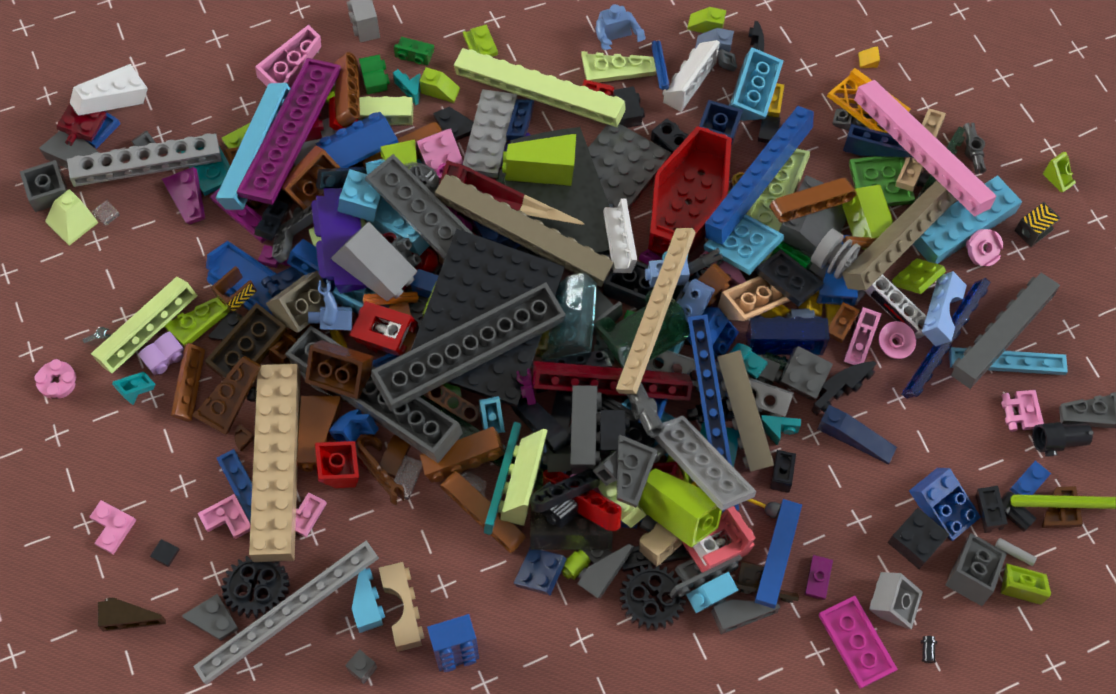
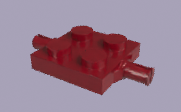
(80, 126)

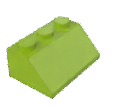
(868, 212)

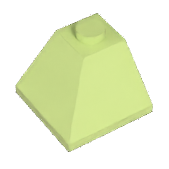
(70, 217)

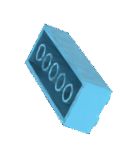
(957, 224)

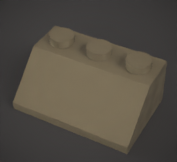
(297, 300)

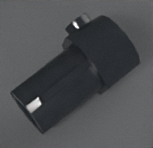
(1058, 436)

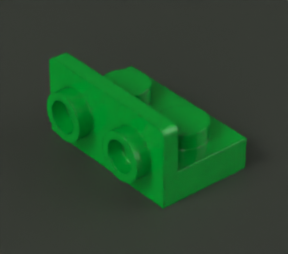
(414, 51)

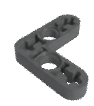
(284, 237)

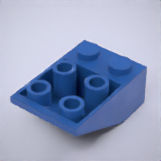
(945, 502)

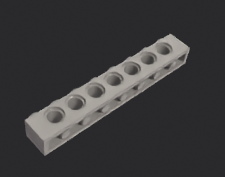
(153, 164)
(782, 396)

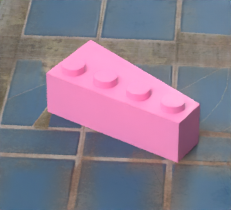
(287, 60)

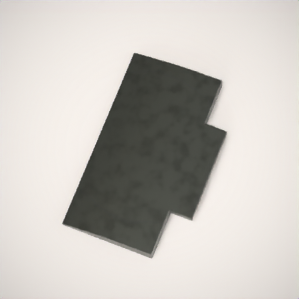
(582, 200)

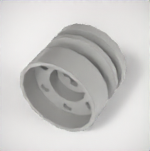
(833, 252)

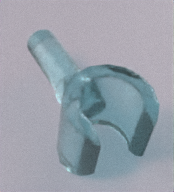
(100, 333)

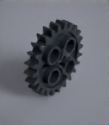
(237, 583)
(637, 606)

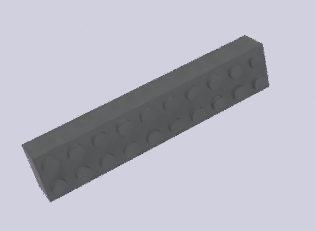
(467, 346)
(413, 422)

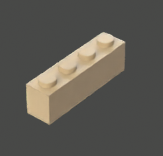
(659, 544)

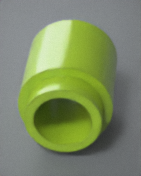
(575, 564)

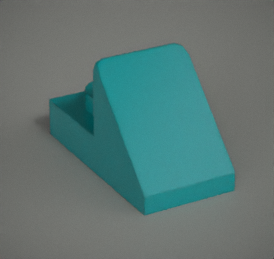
(408, 86)
(134, 385)
(775, 425)

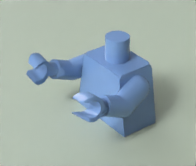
(615, 24)
(331, 316)

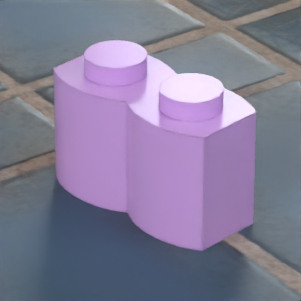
(162, 353)

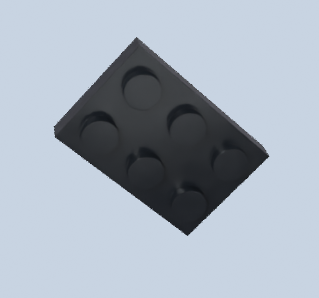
(789, 277)

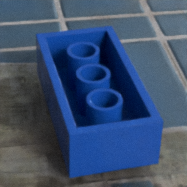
(454, 643)

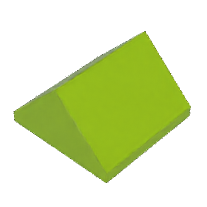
(1025, 584)

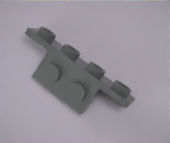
(693, 577)

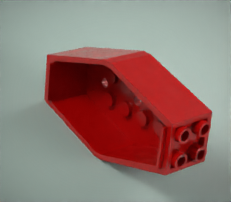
(679, 181)

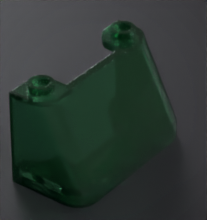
(621, 335)

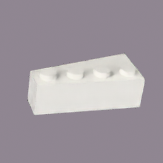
(109, 92)

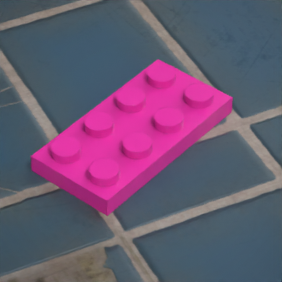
(857, 642)

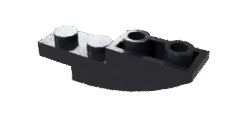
(843, 382)

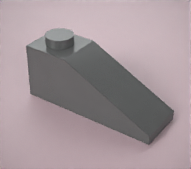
(601, 574)
(738, 613)

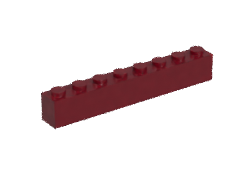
(565, 376)

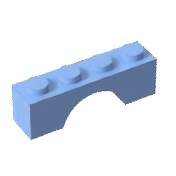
(938, 323)

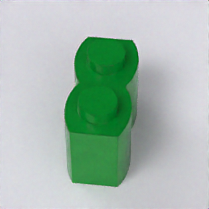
(373, 74)

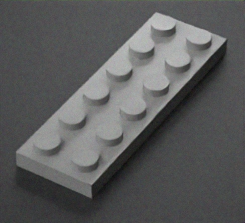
(489, 132)
(704, 464)

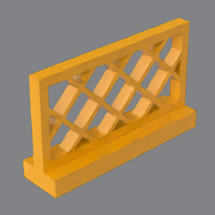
(855, 80)

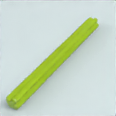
(1063, 501)

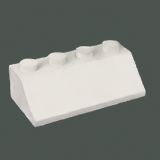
(691, 75)

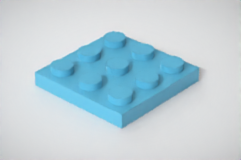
(747, 244)

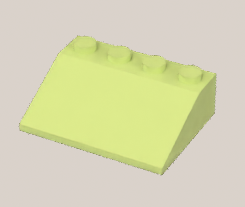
(523, 478)

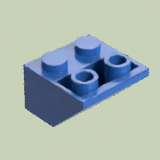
(721, 331)

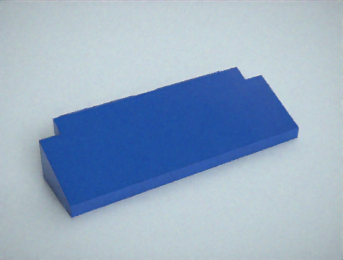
(227, 257)

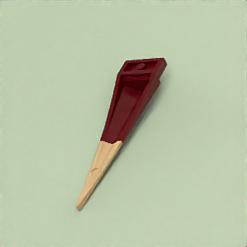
(503, 193)

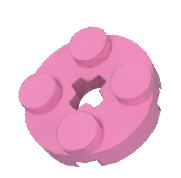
(976, 243)
(54, 369)

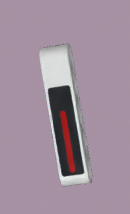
(901, 305)

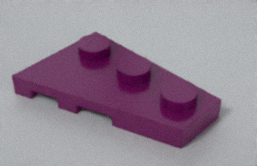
(186, 194)

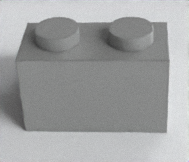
(896, 599)

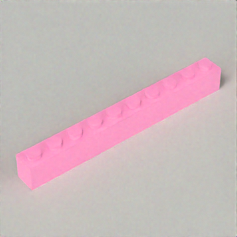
(925, 148)

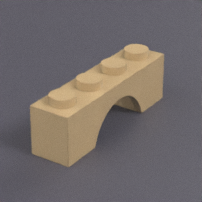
(405, 631)

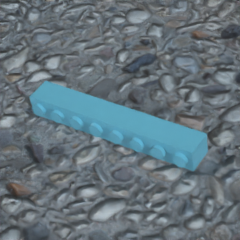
(261, 122)

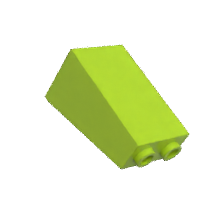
(541, 160)
(679, 507)

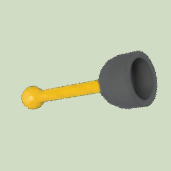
(771, 509)

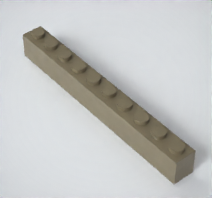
(522, 229)
(898, 237)

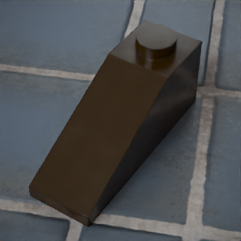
(119, 615)

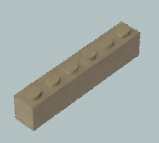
(745, 411)

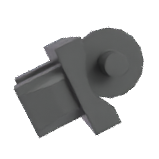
(403, 246)

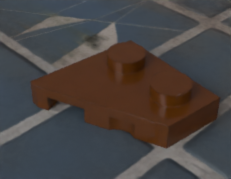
(1063, 517)

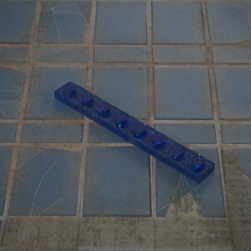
(934, 356)

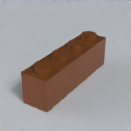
(465, 454)

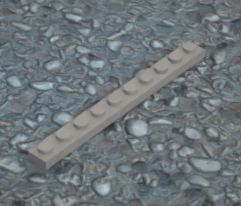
(285, 612)

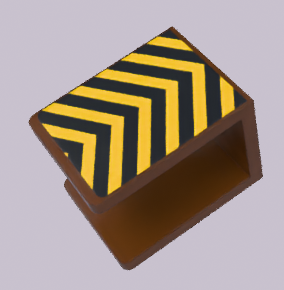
(239, 296)

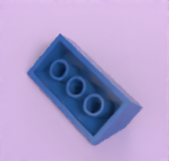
(359, 140)

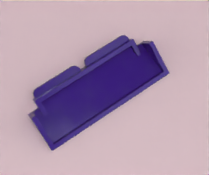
(335, 230)

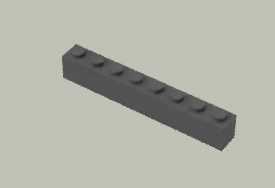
(1004, 330)

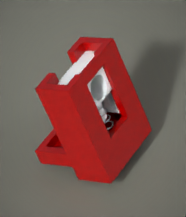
(376, 328)

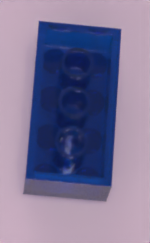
(782, 335)

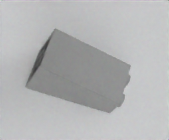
(375, 263)

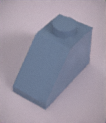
(722, 35)

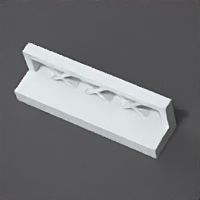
(620, 238)

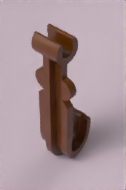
(375, 468)

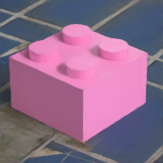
(438, 149)

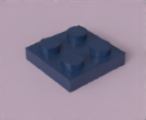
(540, 571)

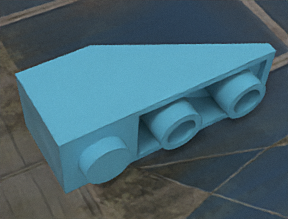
(364, 605)

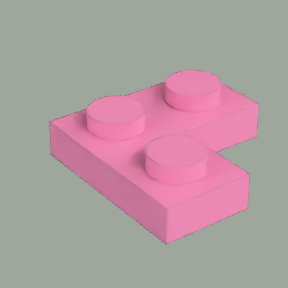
(227, 512)
(308, 514)
(116, 525)

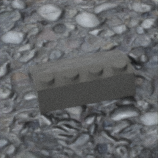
(809, 230)

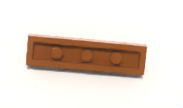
(188, 382)

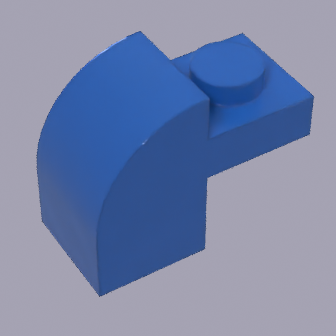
(352, 425)

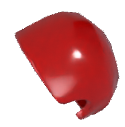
(428, 261)

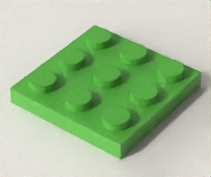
(882, 172)

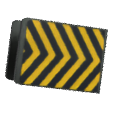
(1037, 224)

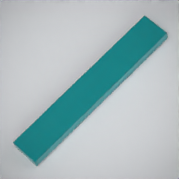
(502, 478)

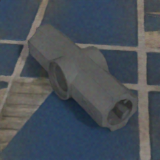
(646, 411)

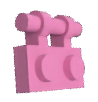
(1027, 407)

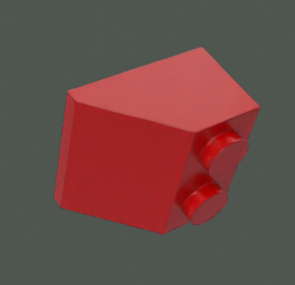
(337, 464)

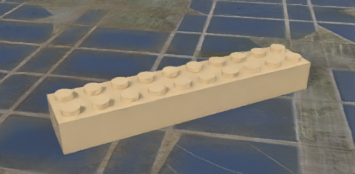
(275, 464)

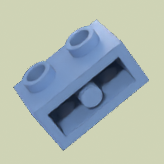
(695, 302)

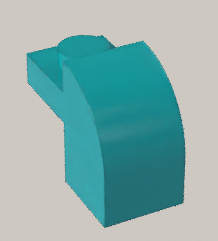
(753, 363)

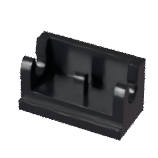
(991, 508)

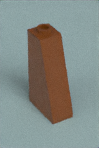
(315, 421)

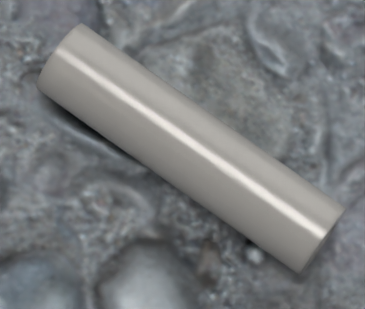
(1015, 551)

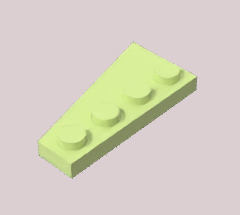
(611, 68)

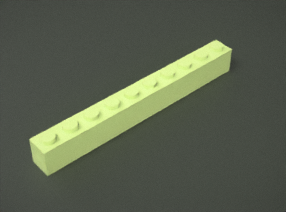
(540, 87)

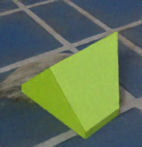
(1059, 172)

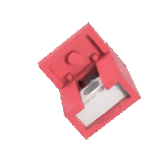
(732, 535)

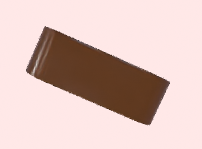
(463, 404)

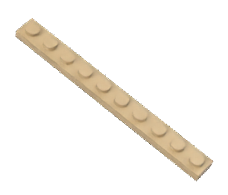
(655, 311)

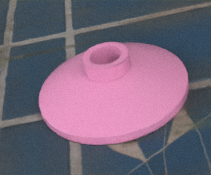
(903, 334)

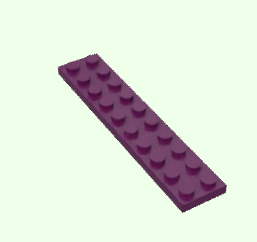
(288, 131)

